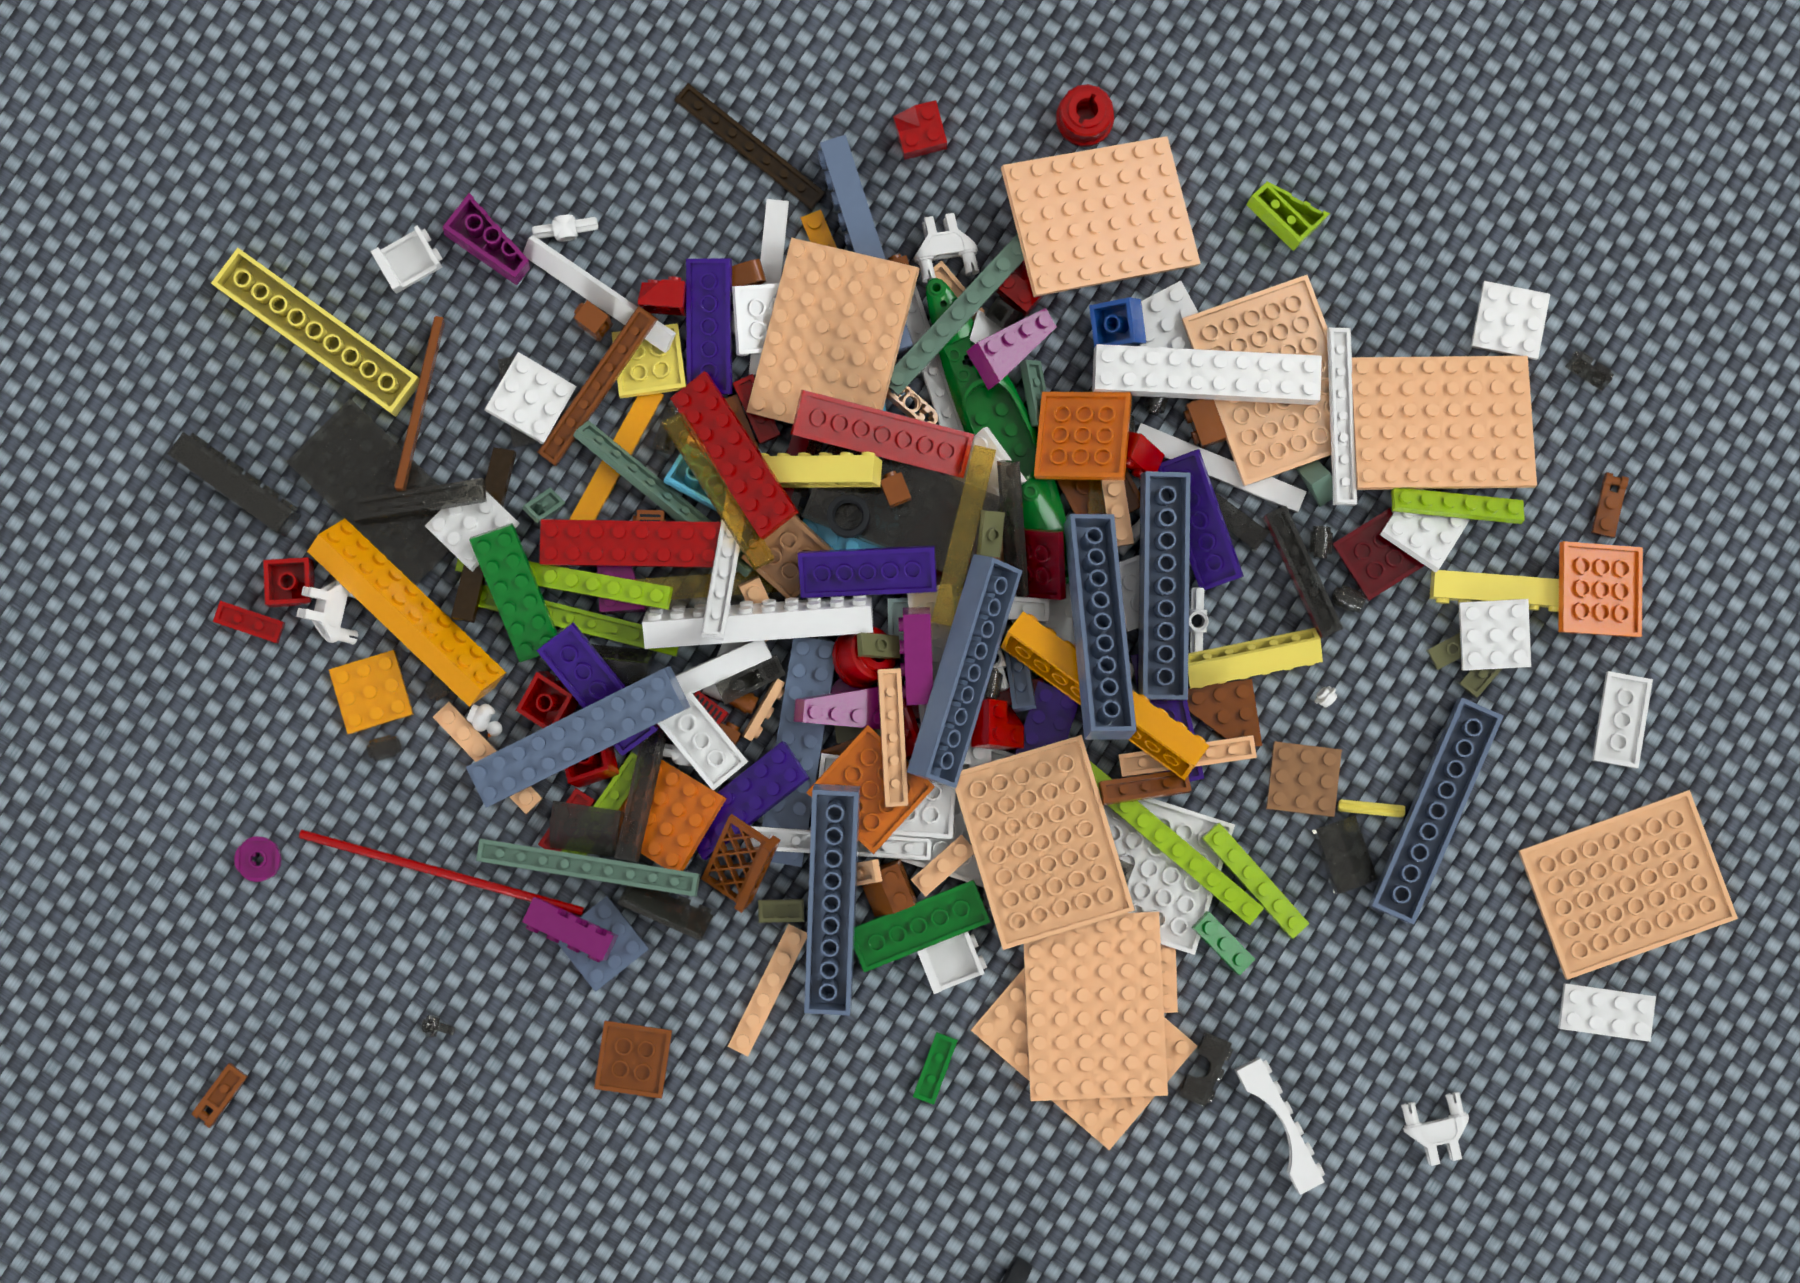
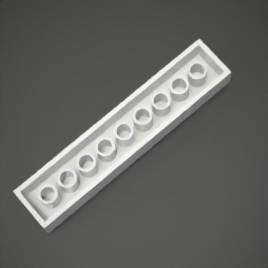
(1207, 374)
(761, 621)

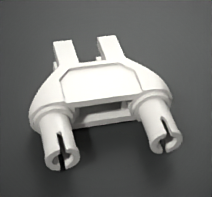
(945, 245)
(329, 612)
(1438, 1131)

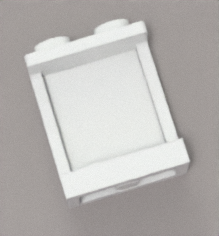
(408, 259)
(952, 962)

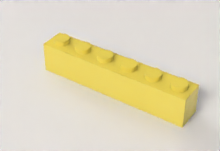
(826, 470)
(1490, 587)
(1254, 658)

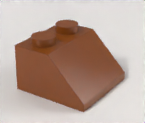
(893, 892)

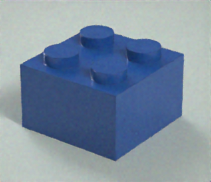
(1118, 322)

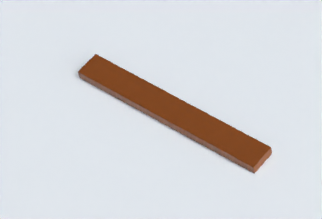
(597, 385)
(419, 404)

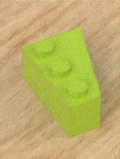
(1286, 215)

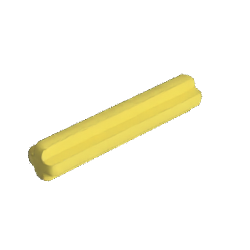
(1371, 808)

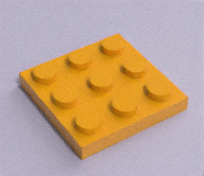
(371, 692)

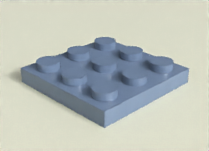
(624, 952)

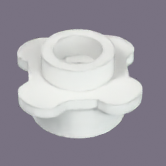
(1326, 696)

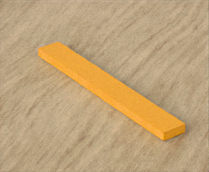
(626, 437)

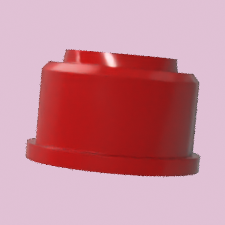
(1085, 115)
(856, 670)

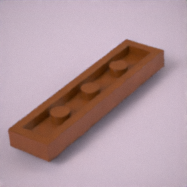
(1142, 787)

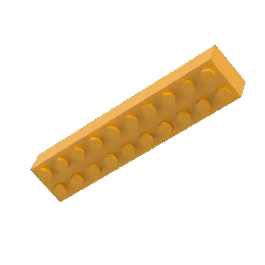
(406, 611)
(1056, 662)

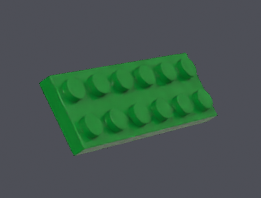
(514, 590)
(920, 925)

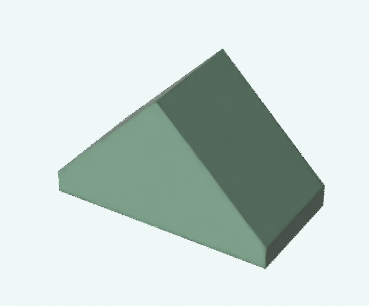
(1318, 481)
(544, 506)

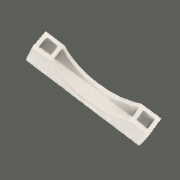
(1301, 1166)

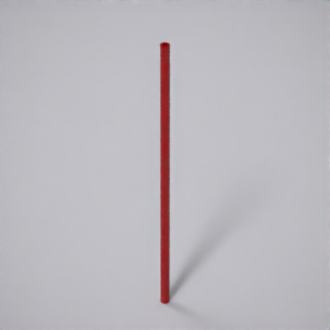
(437, 871)

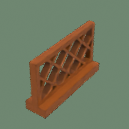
(753, 871)

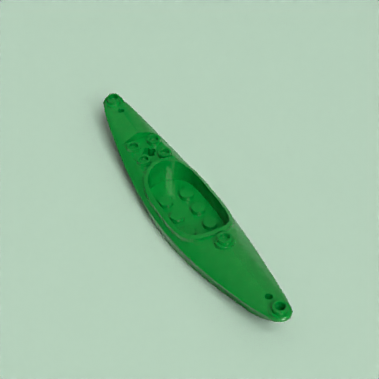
(999, 411)

